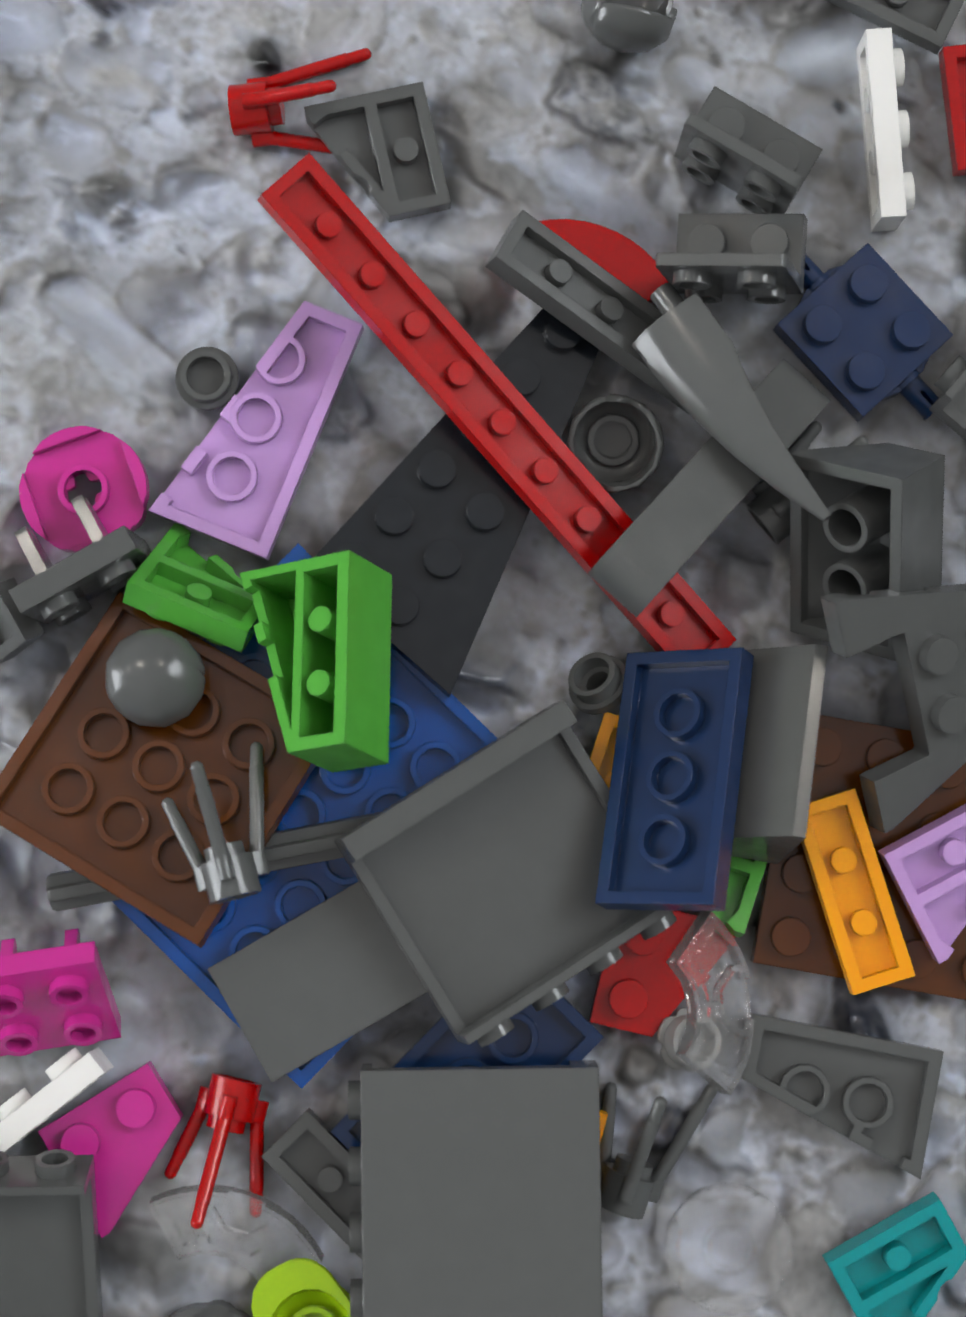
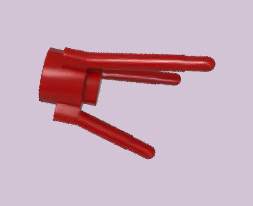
(260, 101)
(230, 1106)

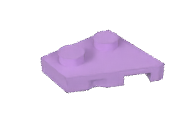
(932, 879)

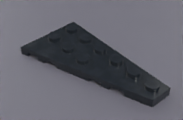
(451, 518)

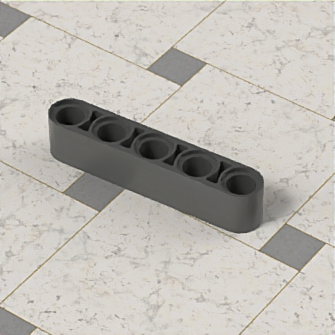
(699, 498)

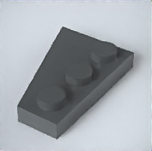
(852, 1082)

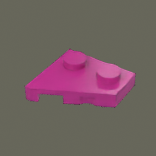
(125, 1134)

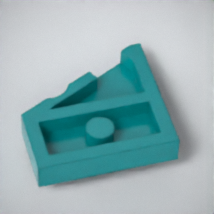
(899, 1261)

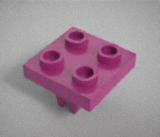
(54, 997)

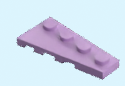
(256, 453)

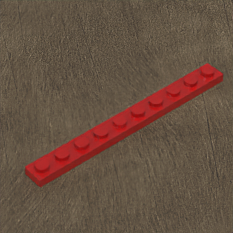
(474, 393)

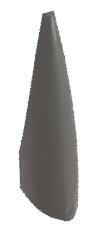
(705, 375)

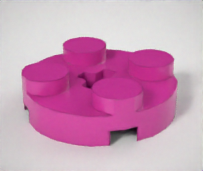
(53, 474)

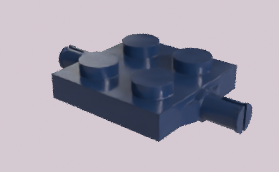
(864, 334)

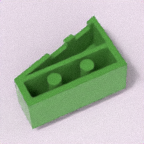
(328, 656)

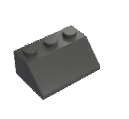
(879, 533)
(779, 751)

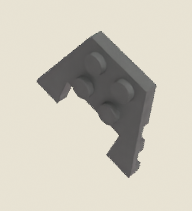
(931, 664)

